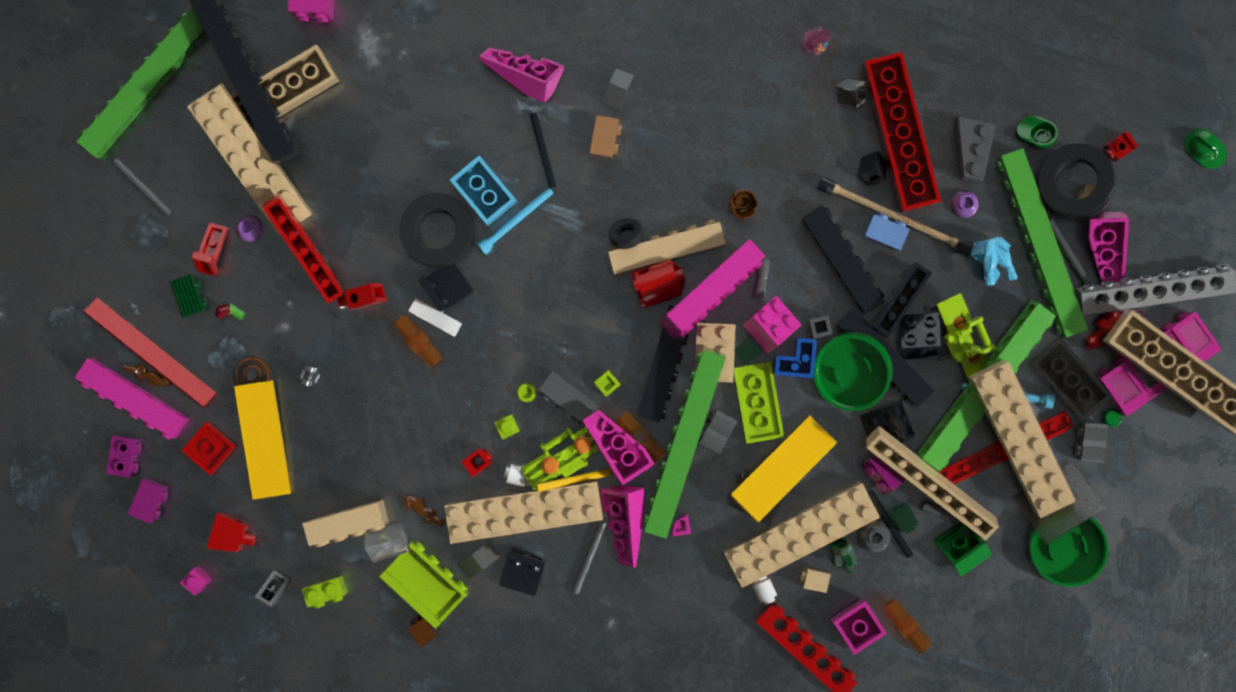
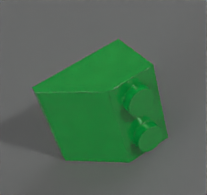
(963, 548)

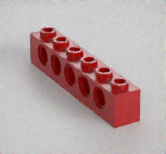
(303, 247)
(766, 621)

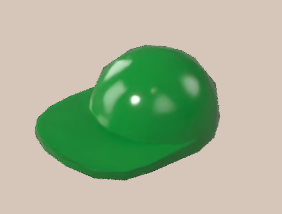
(1037, 131)

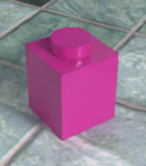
(196, 580)

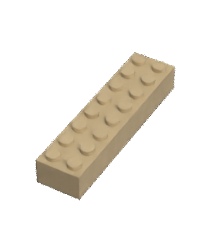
(245, 151)
(1175, 368)
(1022, 438)
(523, 512)
(801, 534)

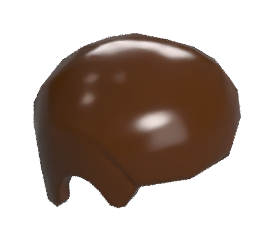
(743, 203)

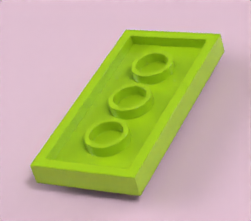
(758, 402)

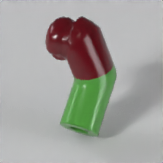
(227, 309)

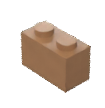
(604, 137)

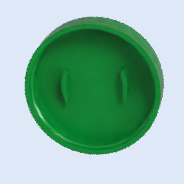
(853, 371)
(1071, 558)

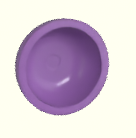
(964, 204)
(249, 228)

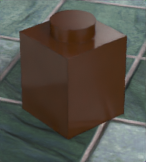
(422, 631)

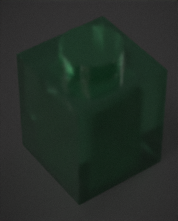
(748, 349)
(903, 518)

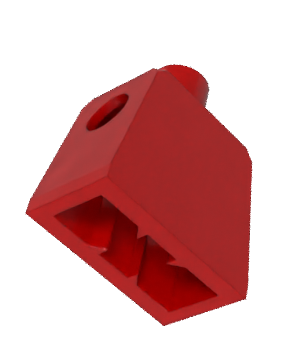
(362, 296)
(229, 534)

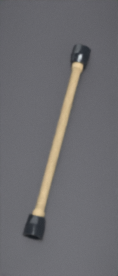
(960, 245)

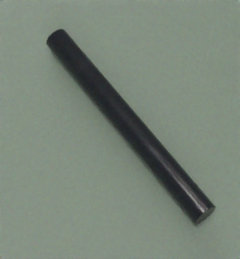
(542, 149)
(890, 524)

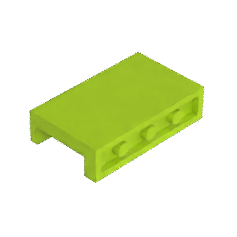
(425, 584)

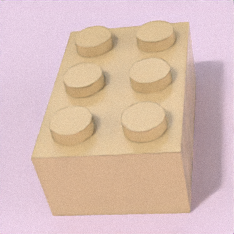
(720, 339)

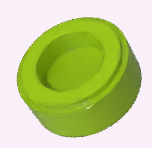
(526, 392)

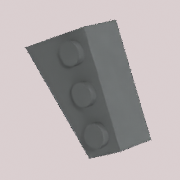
(974, 147)

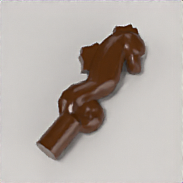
(141, 373)
(418, 506)

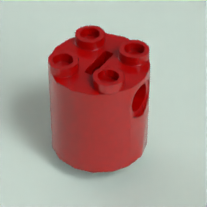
(658, 283)

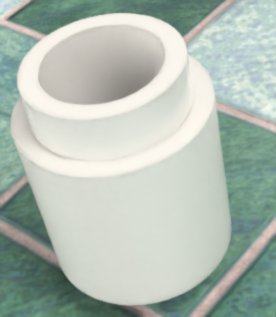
(515, 476)
(764, 590)

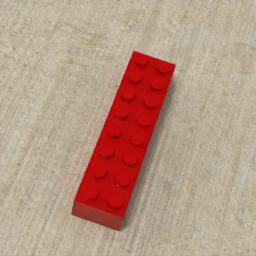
(901, 132)

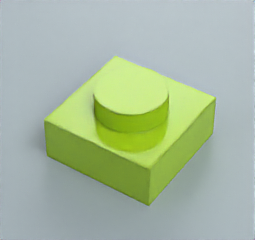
(607, 383)
(507, 426)

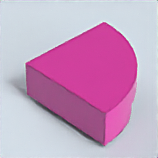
(681, 526)

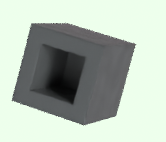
(819, 327)

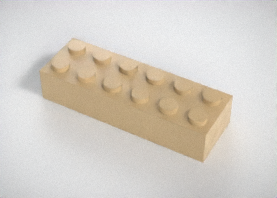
(296, 81)

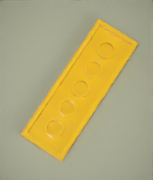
(262, 439)
(783, 469)

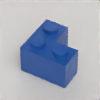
(801, 364)

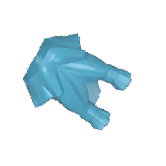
(989, 254)

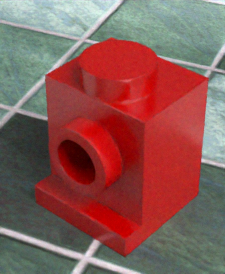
(1127, 142)
(474, 468)

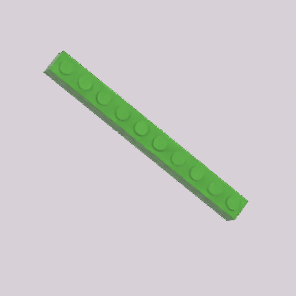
(142, 84)
(1042, 243)
(968, 408)
(686, 438)

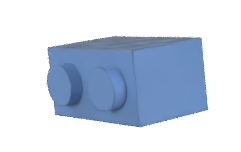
(886, 232)

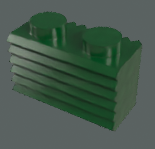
(189, 295)

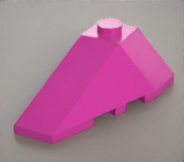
(530, 76)
(1109, 244)
(620, 451)
(625, 513)

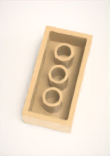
(346, 522)

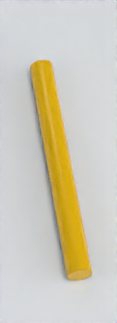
(573, 479)

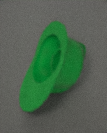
(1206, 148)

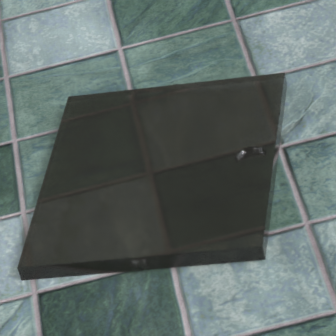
(1067, 518)

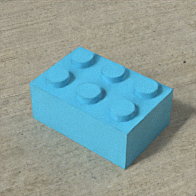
(483, 190)

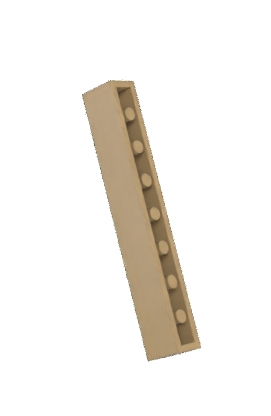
(932, 483)

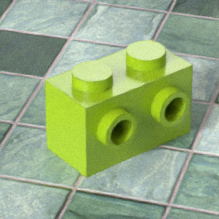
(324, 591)

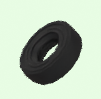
(623, 225)

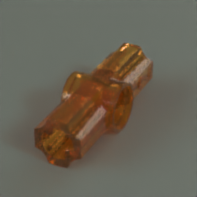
(418, 341)
(632, 427)
(907, 626)

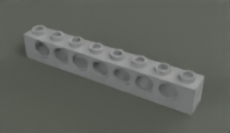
(1224, 284)

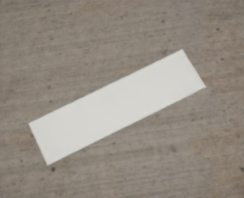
(435, 317)

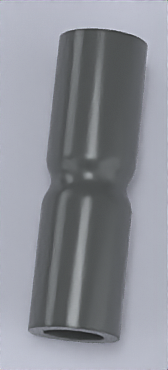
(760, 283)
(939, 511)

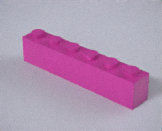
(132, 398)

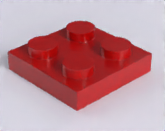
(208, 448)

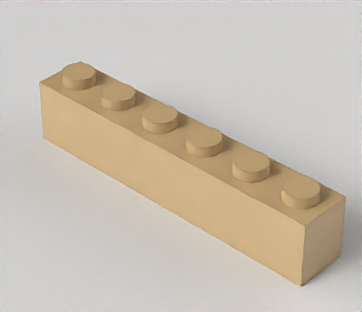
(669, 247)

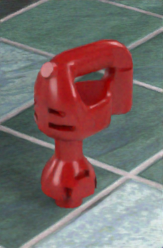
(1104, 325)

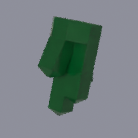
(844, 551)

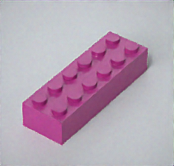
(708, 293)

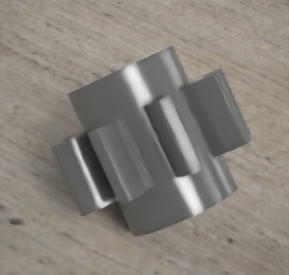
(307, 375)

